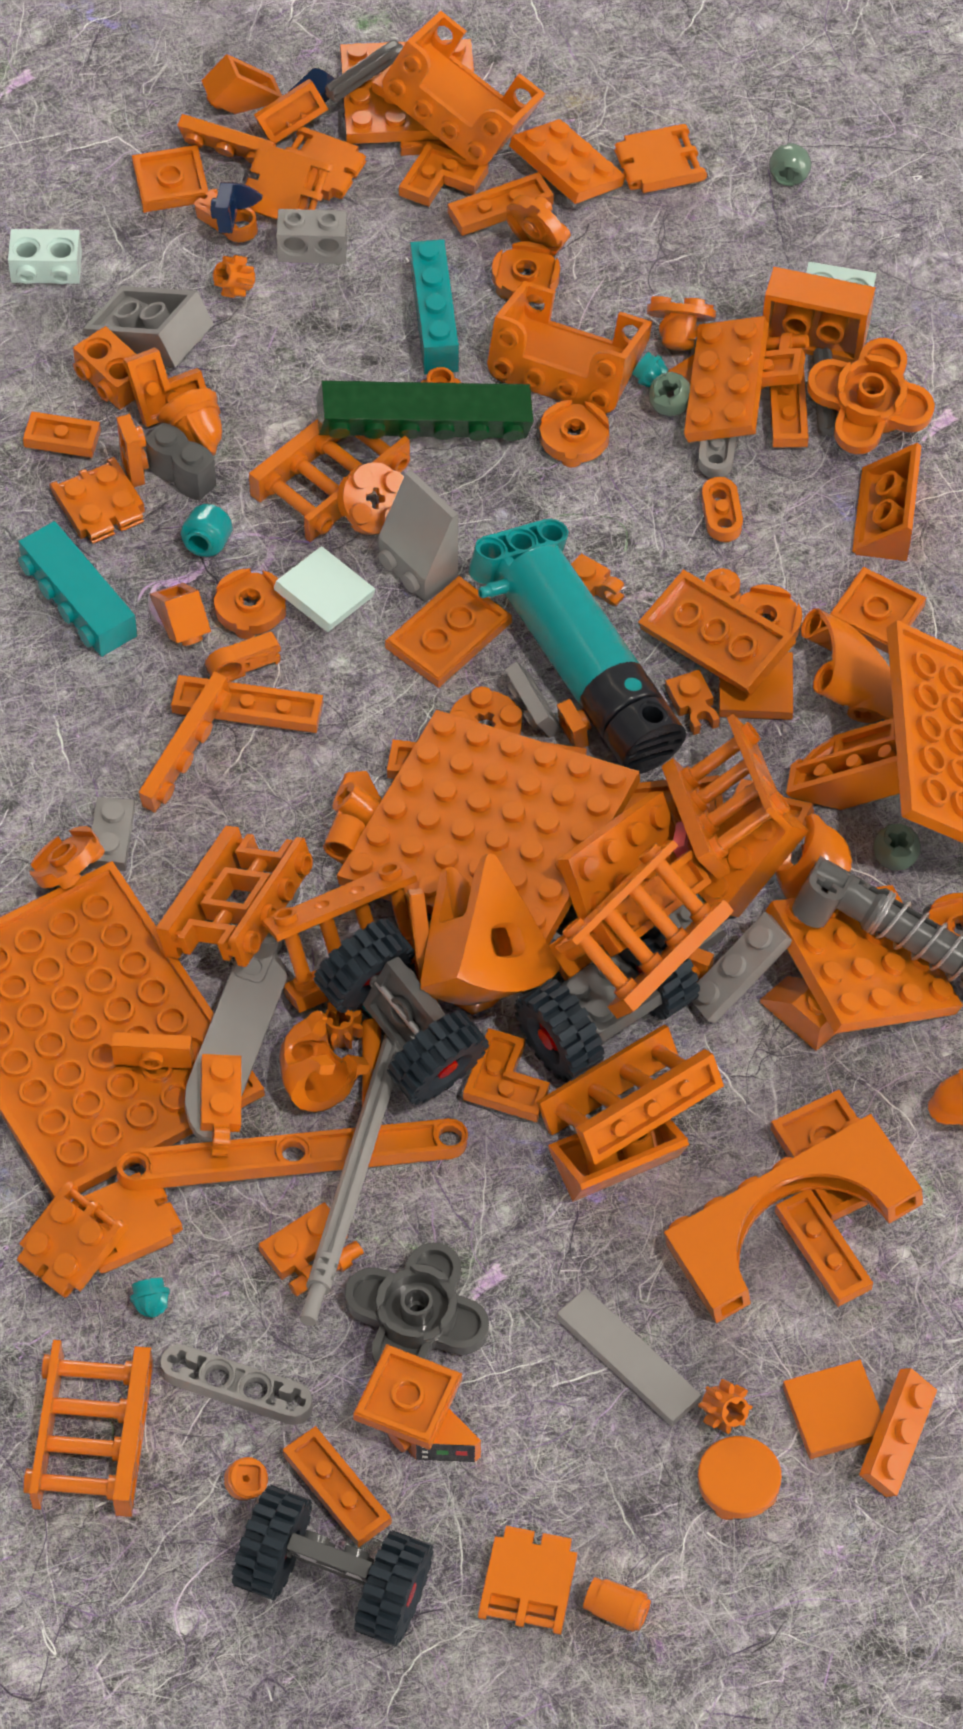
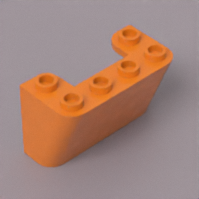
(454, 99)
(560, 358)

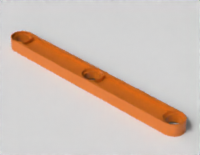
(263, 1155)

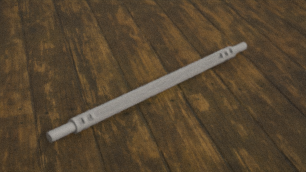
(349, 1185)

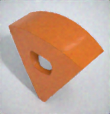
(483, 939)

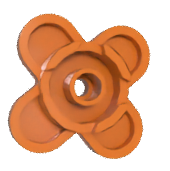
(870, 395)

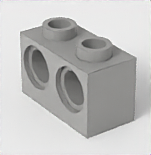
(312, 236)

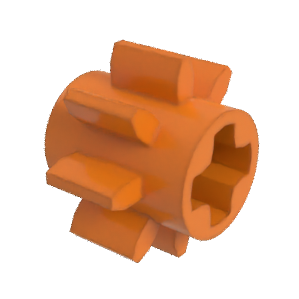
(234, 276)
(343, 1027)
(725, 1406)

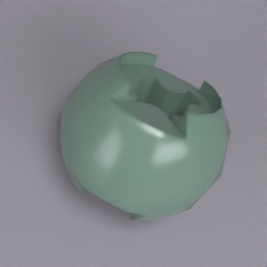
(790, 164)
(658, 394)
(904, 855)

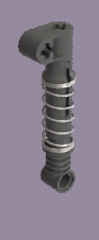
(878, 911)

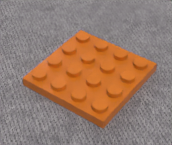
(376, 119)
(863, 978)

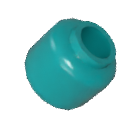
(206, 530)

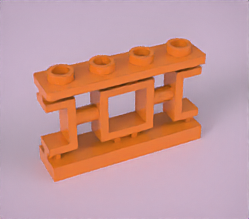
(214, 881)

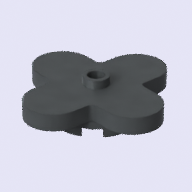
(423, 1286)

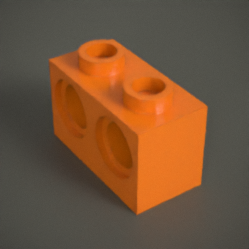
(102, 364)

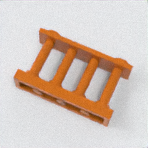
(296, 458)
(693, 803)
(686, 867)
(321, 910)
(679, 941)
(638, 1112)
(124, 1449)

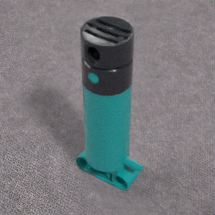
(578, 641)

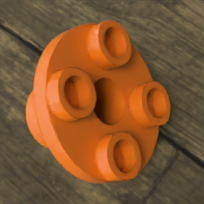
(680, 320)

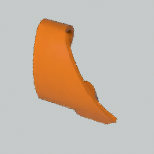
(857, 670)
(354, 806)

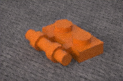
(784, 359)
(297, 1245)

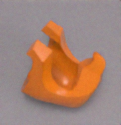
(818, 841)
(312, 1071)

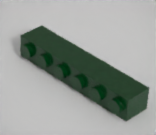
(424, 410)

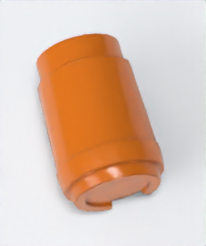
(617, 1604)

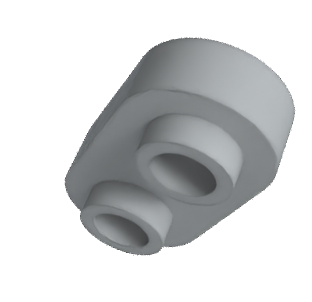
(716, 451)

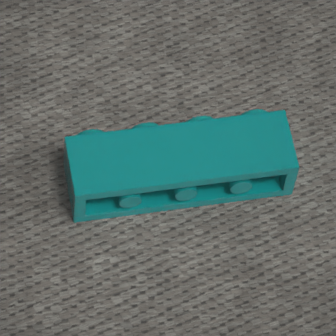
(434, 305)
(77, 589)

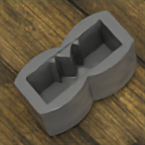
(180, 461)

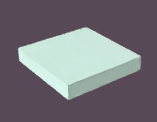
(324, 589)

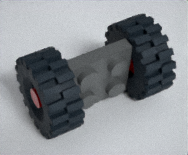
(374, 973)
(572, 1018)
(279, 1536)

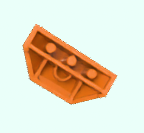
(848, 768)

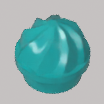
(649, 369)
(150, 1296)

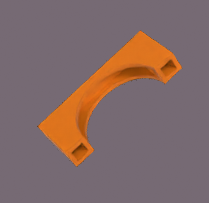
(851, 1161)

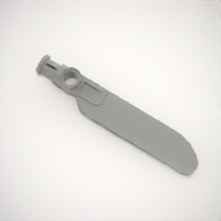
(240, 1020)

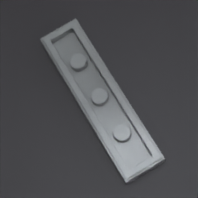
(629, 1357)

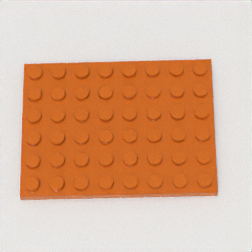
(68, 979)

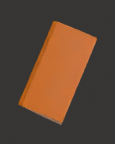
(887, 505)
(643, 1154)

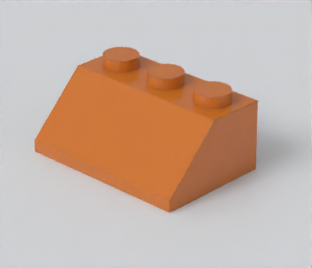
(824, 308)
(752, 859)

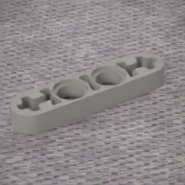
(239, 1378)

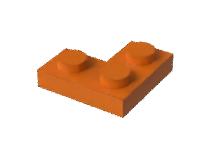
(438, 167)
(153, 387)
(496, 1083)

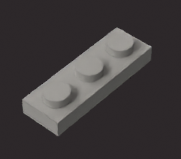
(741, 967)

